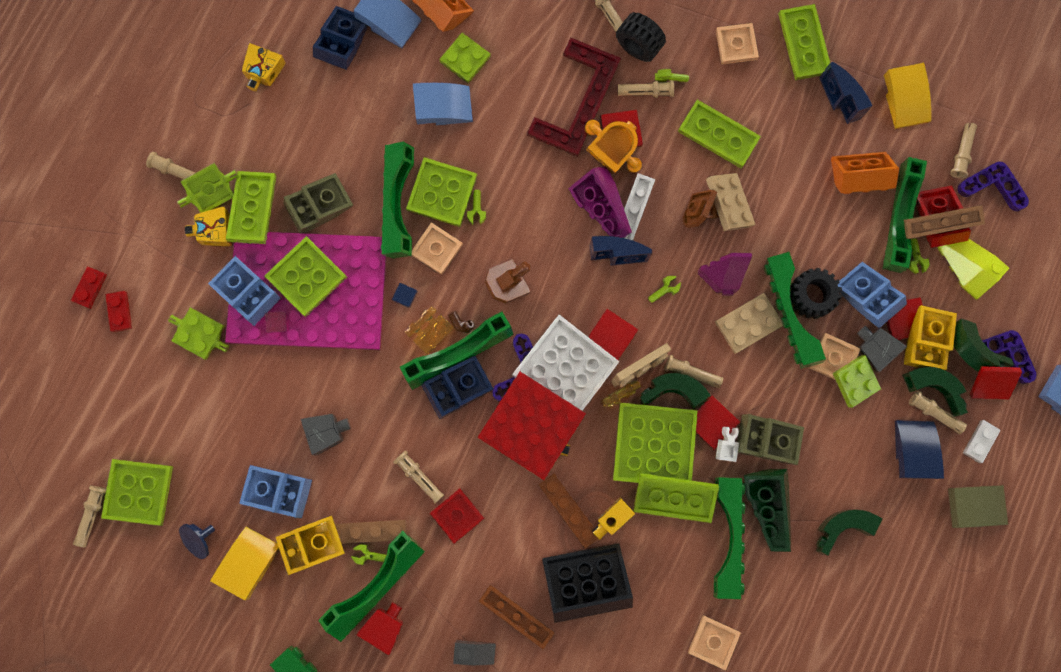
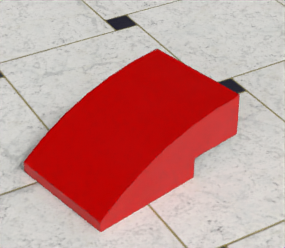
(939, 201)

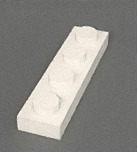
(637, 201)

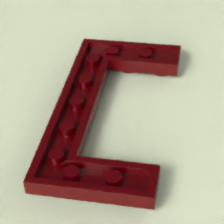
(605, 66)

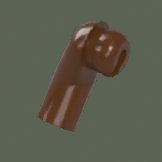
(461, 325)

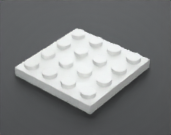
(568, 363)

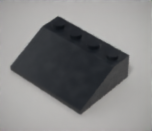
(587, 583)

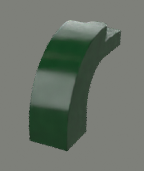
(973, 350)
(942, 381)
(679, 384)
(838, 522)

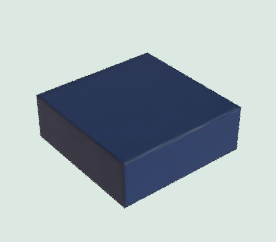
(404, 295)

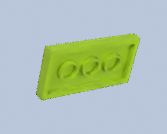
(804, 41)
(719, 134)
(251, 207)
(676, 498)

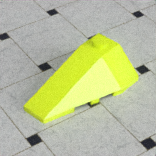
(973, 266)

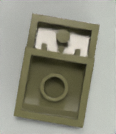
(317, 203)
(770, 439)
(977, 506)

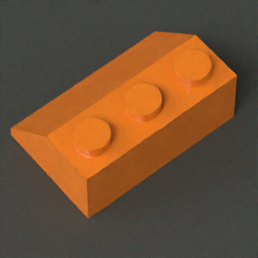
(445, 13)
(864, 172)

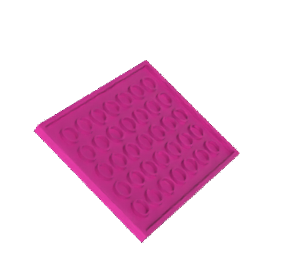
(344, 319)

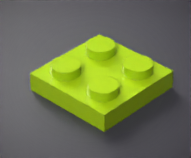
(465, 58)
(856, 381)

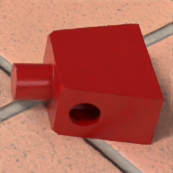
(383, 628)

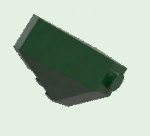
(771, 504)

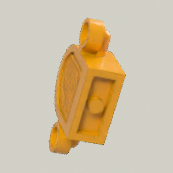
(614, 145)

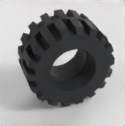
(641, 37)
(825, 283)

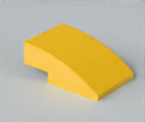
(908, 95)
(930, 338)
(310, 545)
(245, 563)

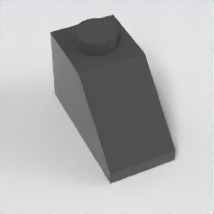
(474, 653)

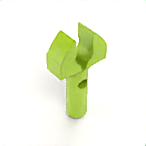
(665, 74)
(476, 208)
(917, 258)
(665, 289)
(368, 555)

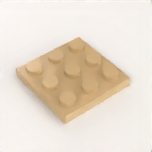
(641, 366)

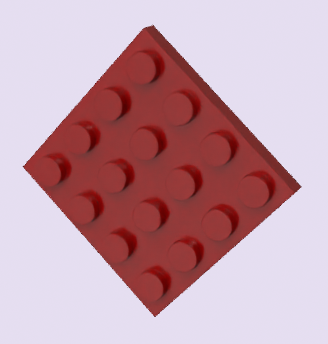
(531, 425)

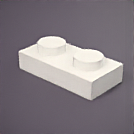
(981, 441)

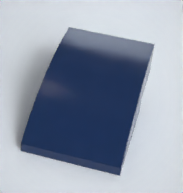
(339, 38)
(845, 93)
(618, 250)
(457, 387)
(918, 450)

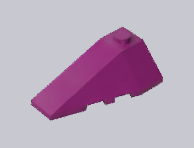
(600, 198)
(727, 274)

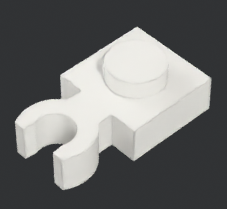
(728, 448)

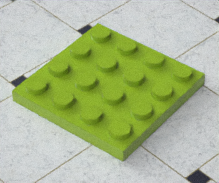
(654, 442)

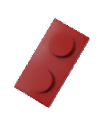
(88, 287)
(118, 311)

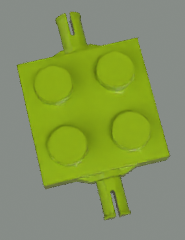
(207, 188)
(198, 333)

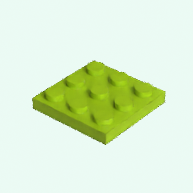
(441, 192)
(306, 276)
(137, 492)

